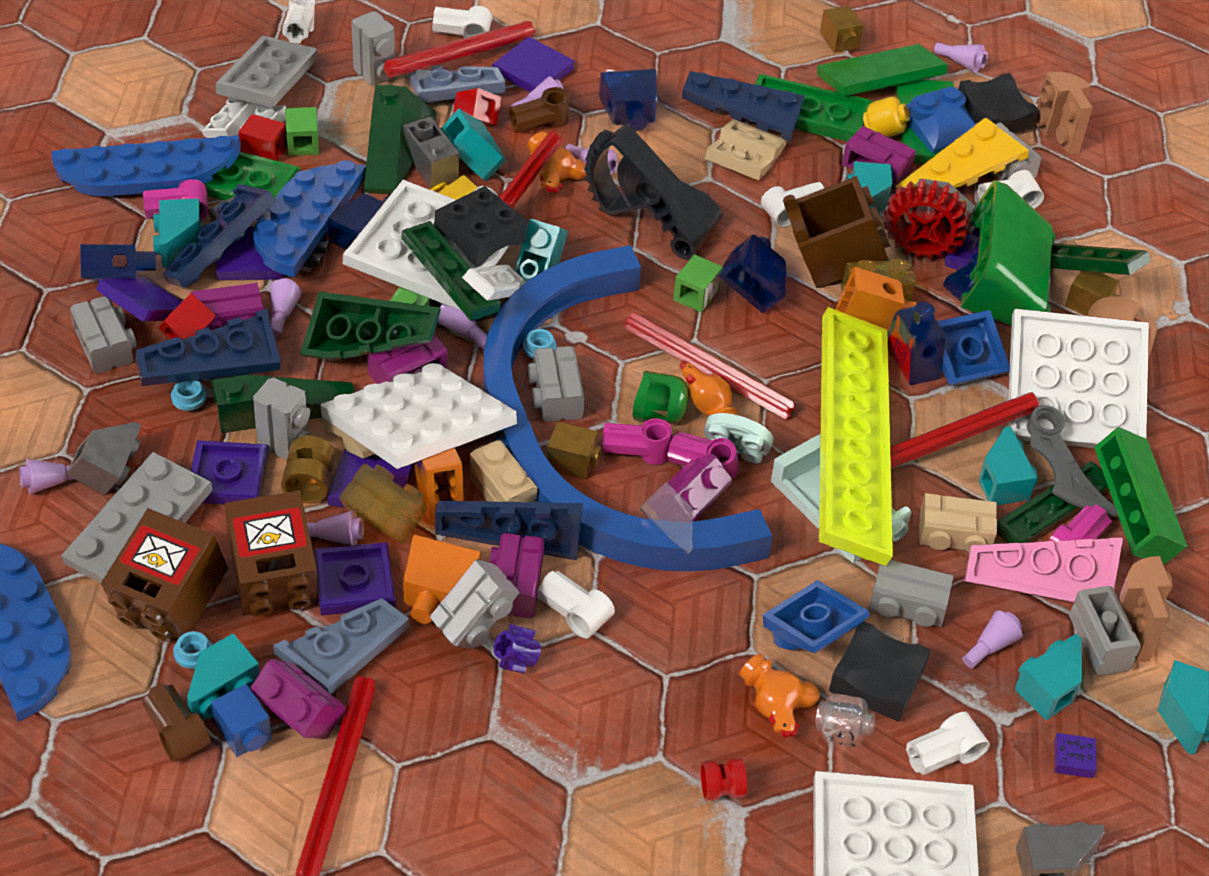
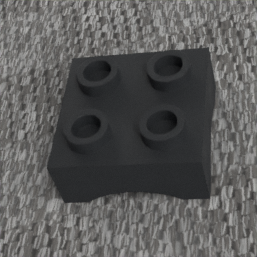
(999, 102)
(480, 224)
(880, 671)

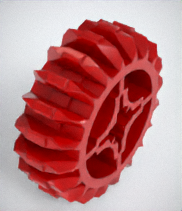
(925, 209)

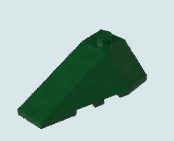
(388, 149)
(360, 326)
(235, 397)

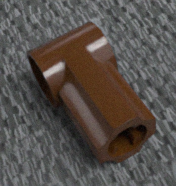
(550, 110)
(177, 728)

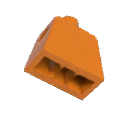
(872, 298)
(440, 468)
(432, 573)

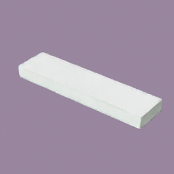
(494, 281)

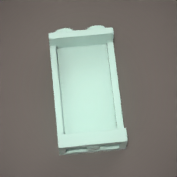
(798, 478)

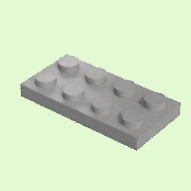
(266, 72)
(154, 485)

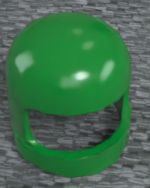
(661, 393)

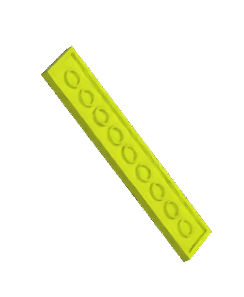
(855, 438)

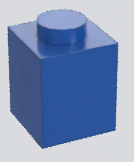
(241, 720)

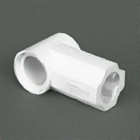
(299, 20)
(462, 22)
(1023, 184)
(773, 201)
(582, 609)
(955, 740)

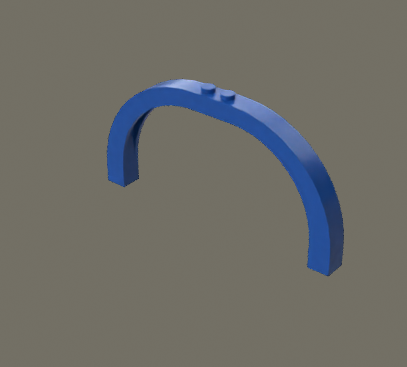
(605, 531)

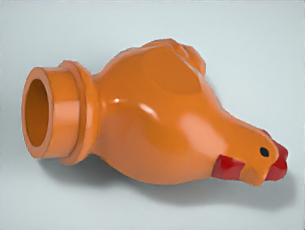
(559, 167)
(707, 392)
(778, 693)

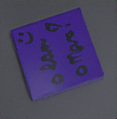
(1075, 755)

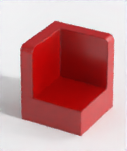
(479, 104)
(263, 137)
(187, 318)

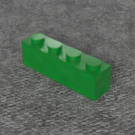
(1140, 496)

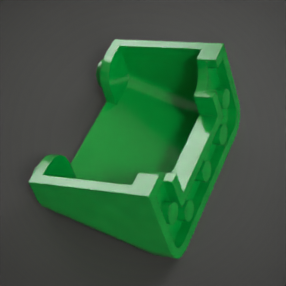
(1011, 255)

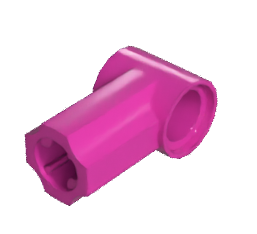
(187, 190)
(648, 440)
(690, 447)
(1089, 524)

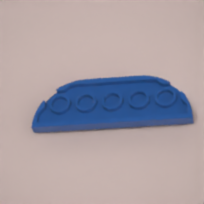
(145, 165)
(301, 214)
(32, 636)

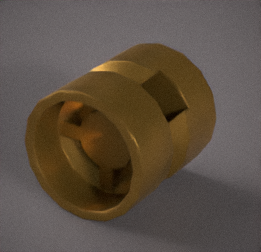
(309, 468)

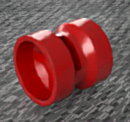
(723, 779)

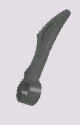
(1069, 479)

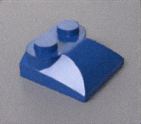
(939, 118)
(972, 348)
(813, 618)

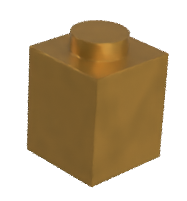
(841, 29)
(1088, 289)
(573, 450)

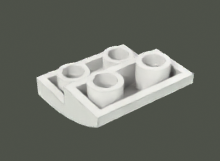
(235, 114)

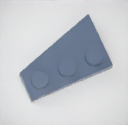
(443, 84)
(346, 646)

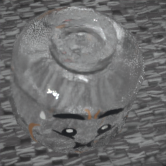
(844, 720)

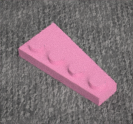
(1047, 567)

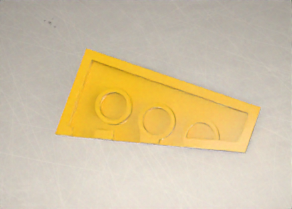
(971, 156)

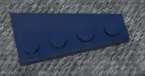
(757, 103)
(230, 226)
(226, 351)
(486, 521)

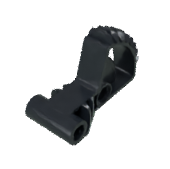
(650, 185)

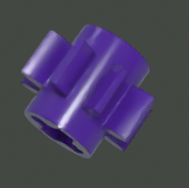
(517, 648)

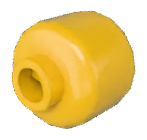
(887, 116)

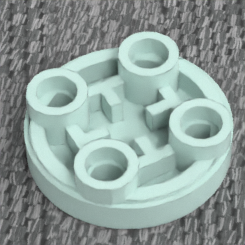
(748, 436)

